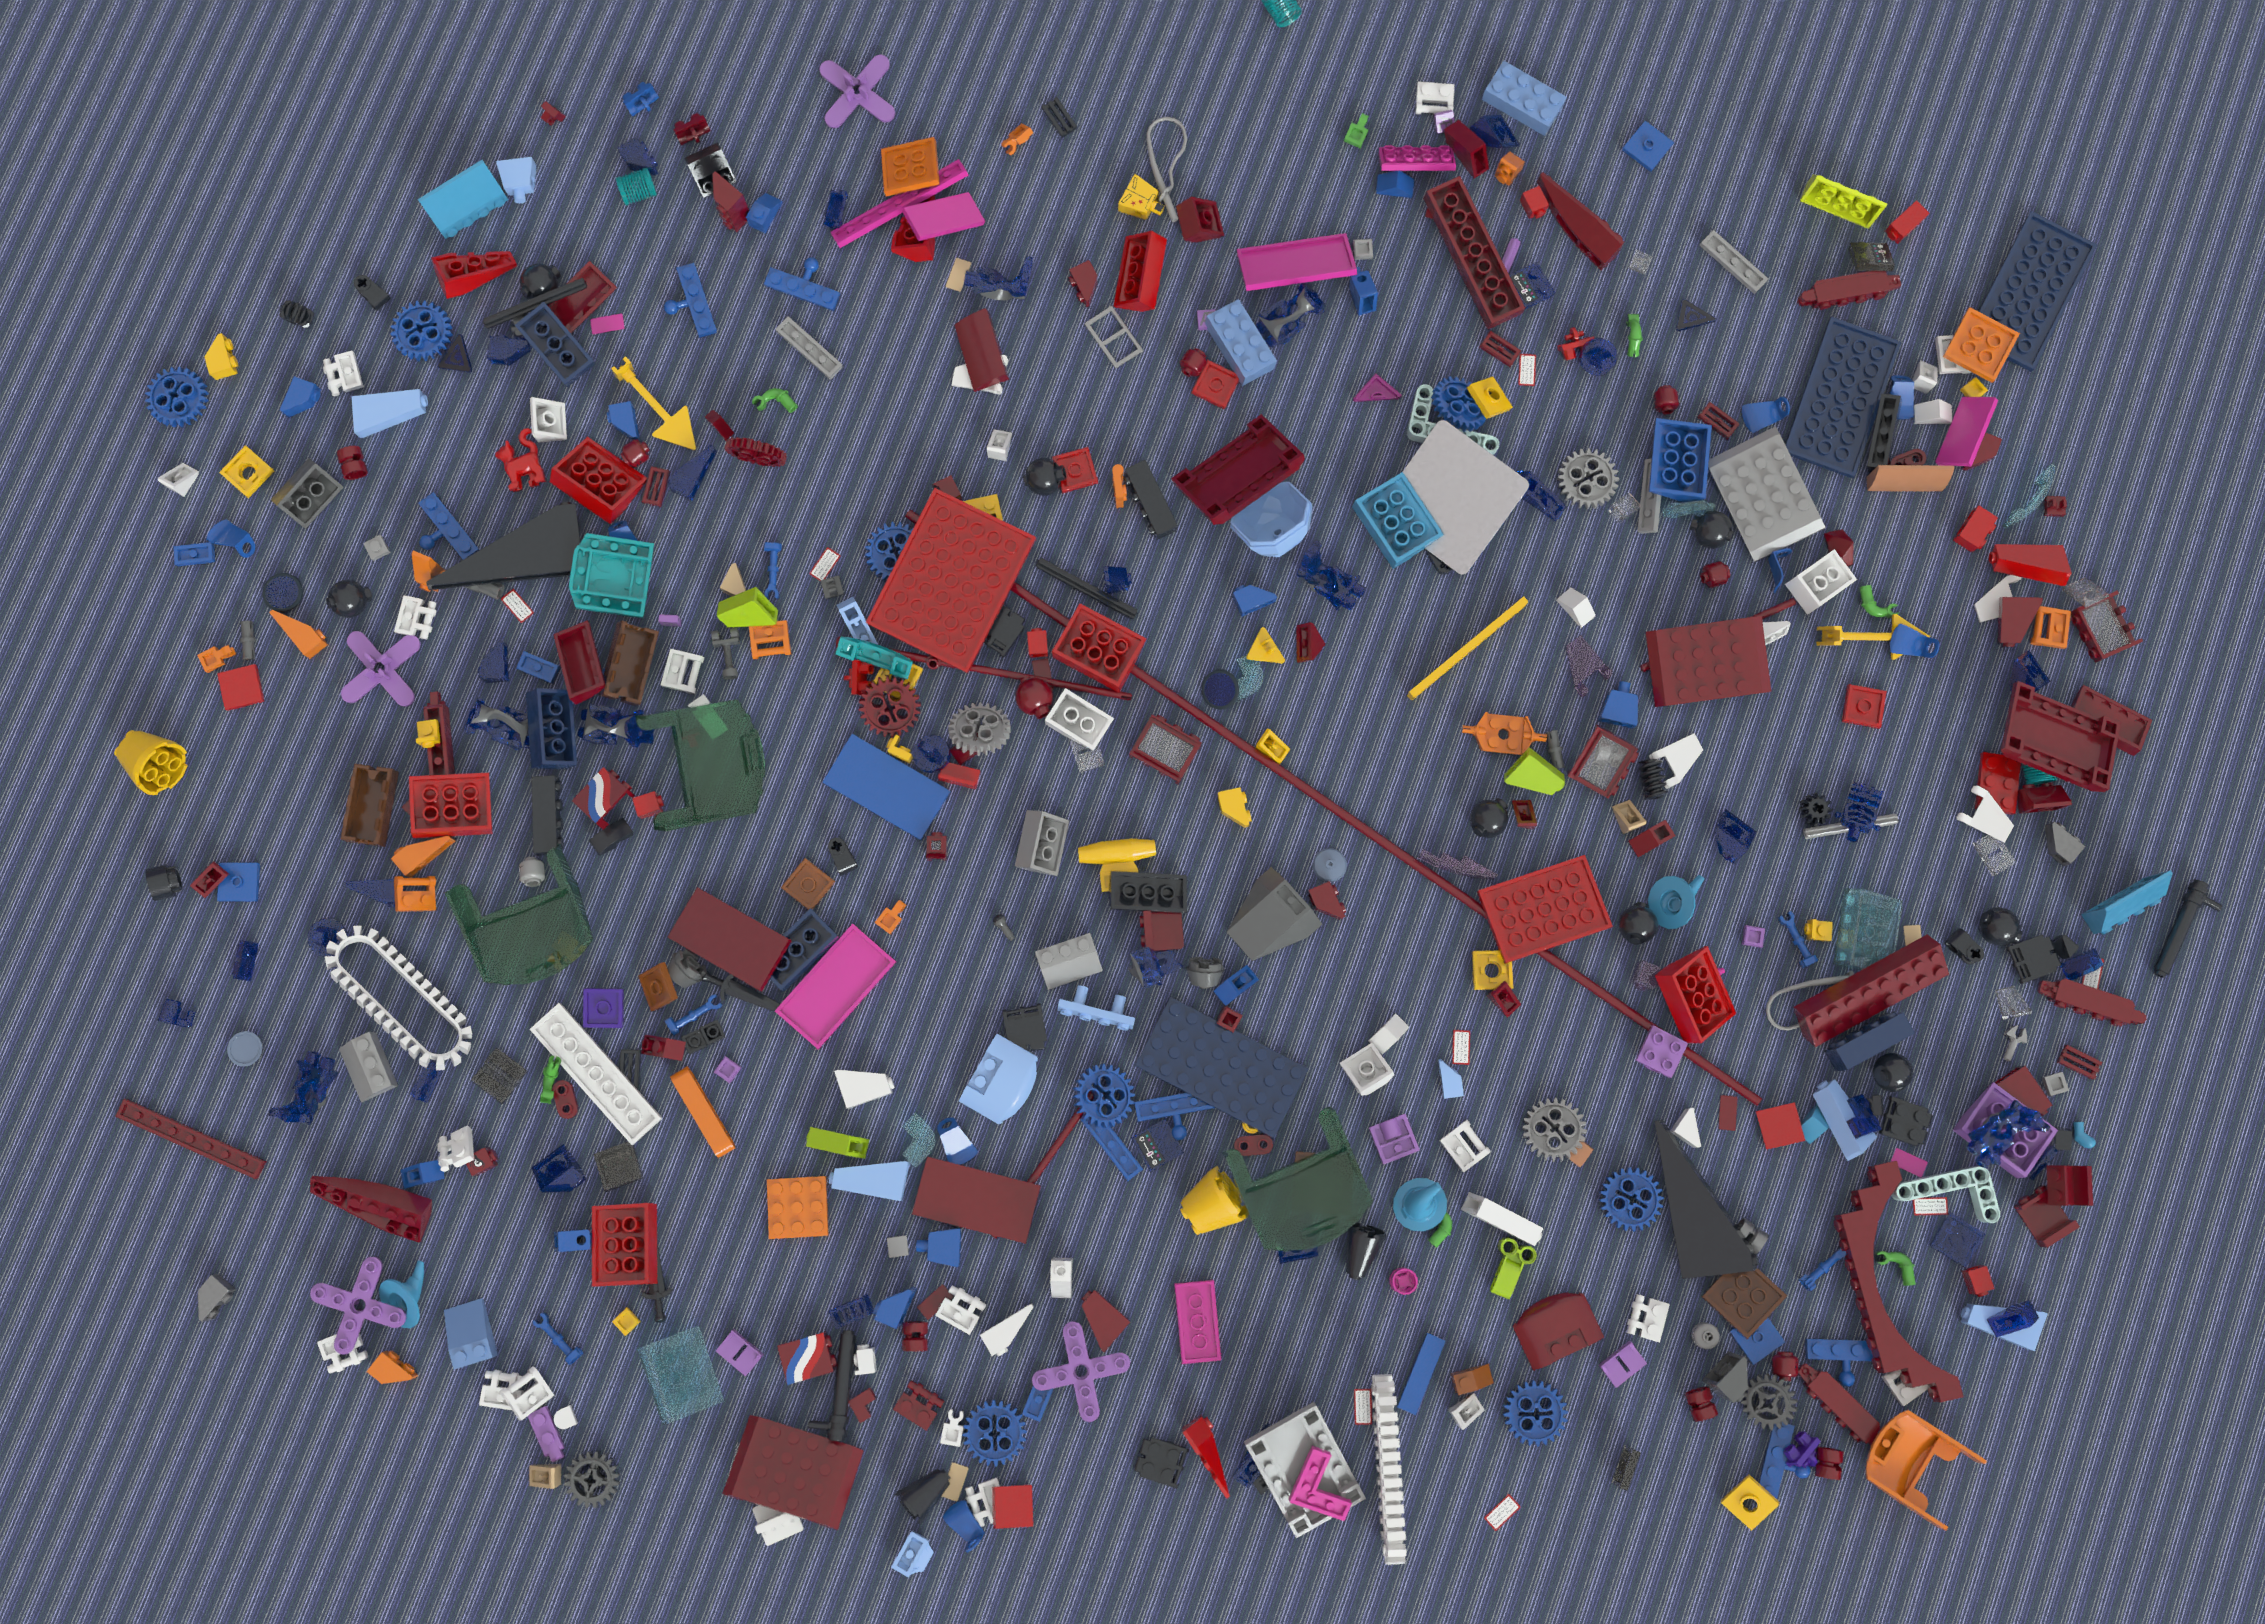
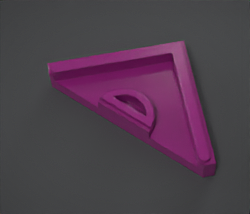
(1376, 390)

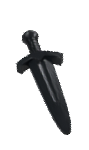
(740, 991)
(657, 1292)

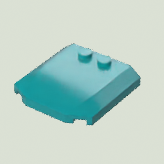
(611, 575)

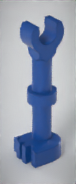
(773, 548)
(1798, 940)
(692, 1015)
(1808, 1281)
(557, 1339)

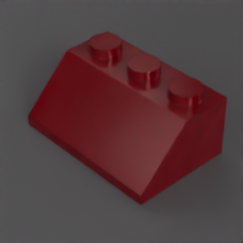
(729, 203)

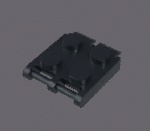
(1004, 631)
(2034, 958)
(1026, 1028)
(1906, 1122)
(1160, 1461)

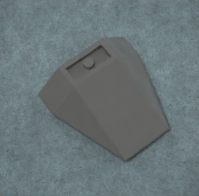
(1272, 917)

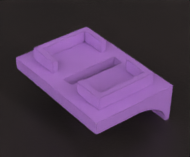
(748, 1357)
(1631, 1359)

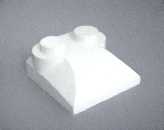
(1367, 1070)

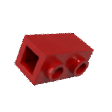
(1906, 222)

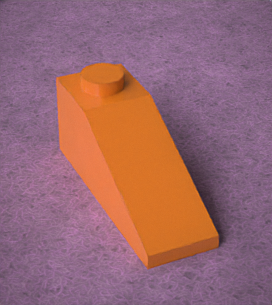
(425, 569)
(304, 636)
(416, 856)

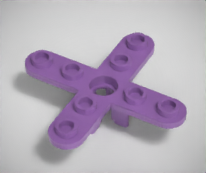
(866, 98)
(388, 677)
(345, 1301)
(1083, 1385)

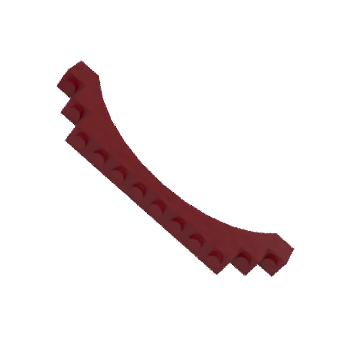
(1857, 1237)

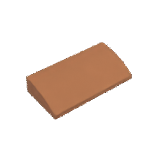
(1909, 478)

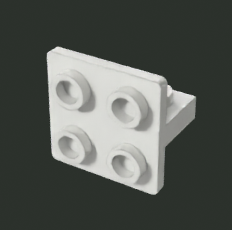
(775, 1524)

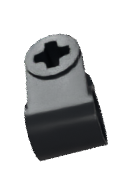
(372, 293)
(842, 859)
(1963, 946)

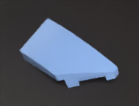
(1450, 1080)

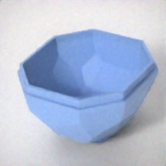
(1274, 521)

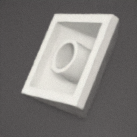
(548, 420)

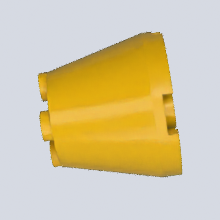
(151, 761)
(1213, 1203)

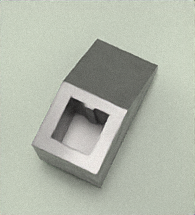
(2061, 844)
(212, 1296)

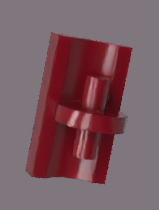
(691, 130)

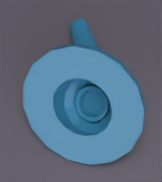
(1673, 900)
(1420, 1204)
(405, 1294)

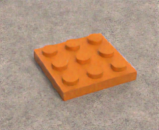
(910, 166)
(1981, 345)
(797, 1207)

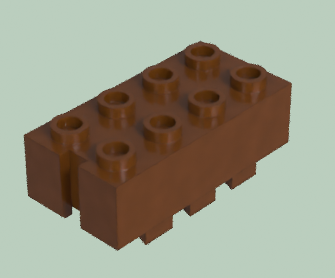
(628, 663)
(369, 805)

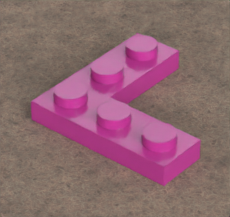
(1309, 1496)

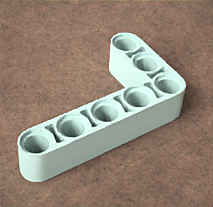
(1425, 427)
(1950, 1184)

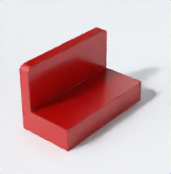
(960, 775)

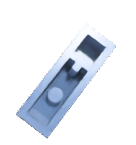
(855, 620)

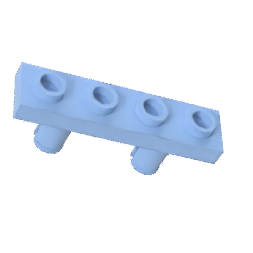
(1103, 1017)

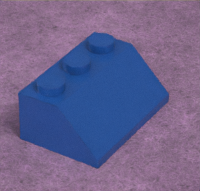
(894, 1308)

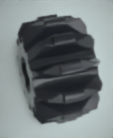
(296, 314)
(1818, 816)

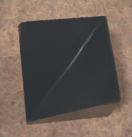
(2064, 946)
(2063, 1139)

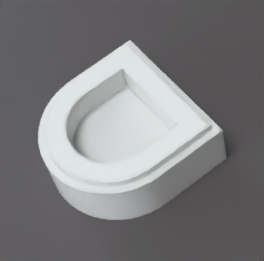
(565, 1418)

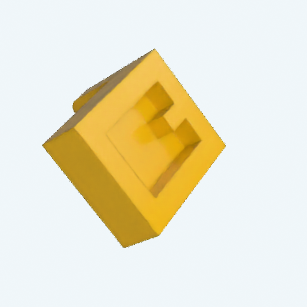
(428, 733)
(901, 753)
(1818, 930)

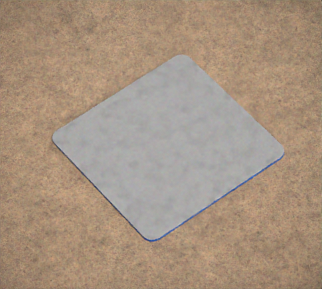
(1464, 492)

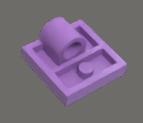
(1661, 1051)
(1394, 1139)

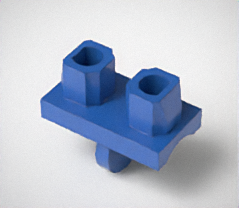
(640, 99)

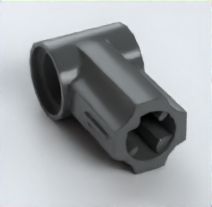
(492, 590)

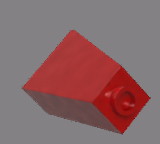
(2033, 562)

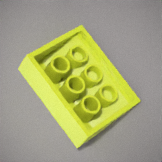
(1842, 201)

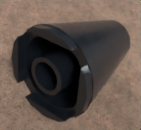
(1362, 1248)
(923, 1494)

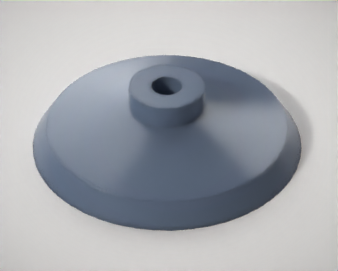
(1329, 865)
(244, 1048)

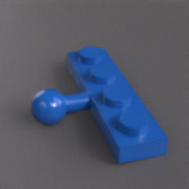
(802, 287)
(694, 300)
(447, 527)
(1170, 1106)
(1839, 1350)
(1775, 1460)

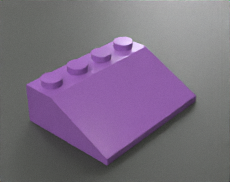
(2027, 1146)

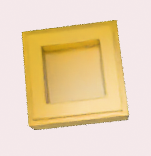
(1974, 388)
(626, 1321)

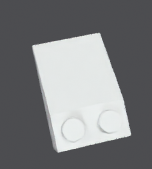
(1821, 582)
(1078, 720)

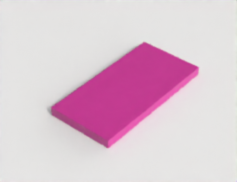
(1296, 262)
(835, 986)

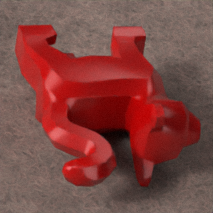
(523, 465)

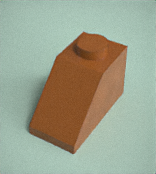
(1471, 1379)

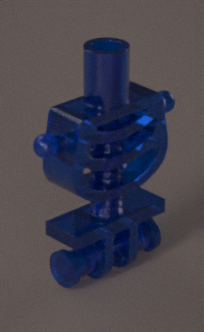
(1860, 815)

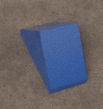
(1395, 184)

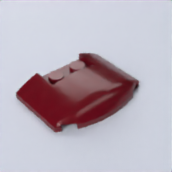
(1556, 1328)

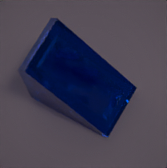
(2082, 964)

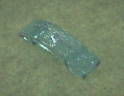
(2044, 481)

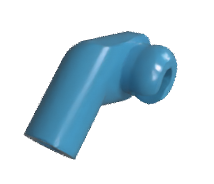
(2081, 1137)

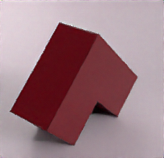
(719, 424)
(860, 1402)

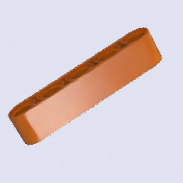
(702, 1112)

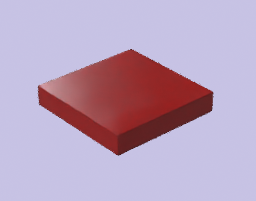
(1215, 384)
(1078, 469)
(240, 687)
(1864, 706)
(1780, 1125)
(1012, 1506)

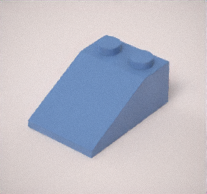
(469, 1334)

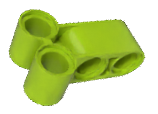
(1510, 1268)

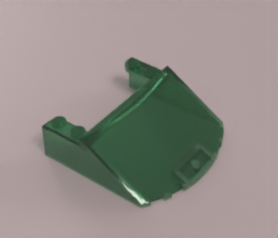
(716, 760)
(530, 936)
(1307, 1199)

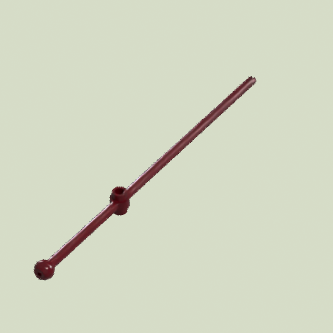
(934, 663)

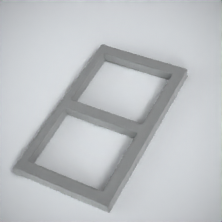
(1113, 337)

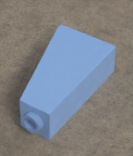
(384, 410)
(1836, 1112)
(876, 1180)
(1976, 1316)

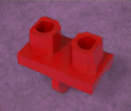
(1568, 348)
(858, 676)

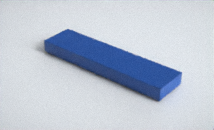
(1115, 1149)
(1421, 1373)

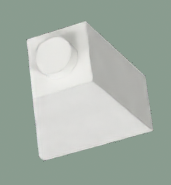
(863, 1086)

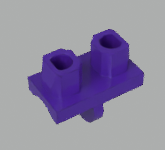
(1804, 1453)

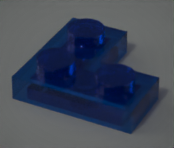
(1864, 1121)

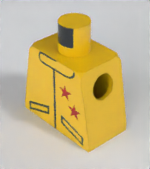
(1140, 199)

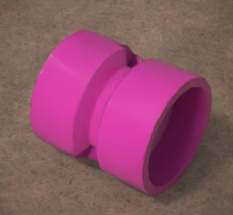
(1403, 1281)

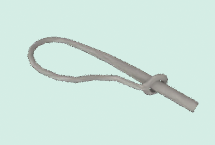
(1164, 197)
(1817, 982)

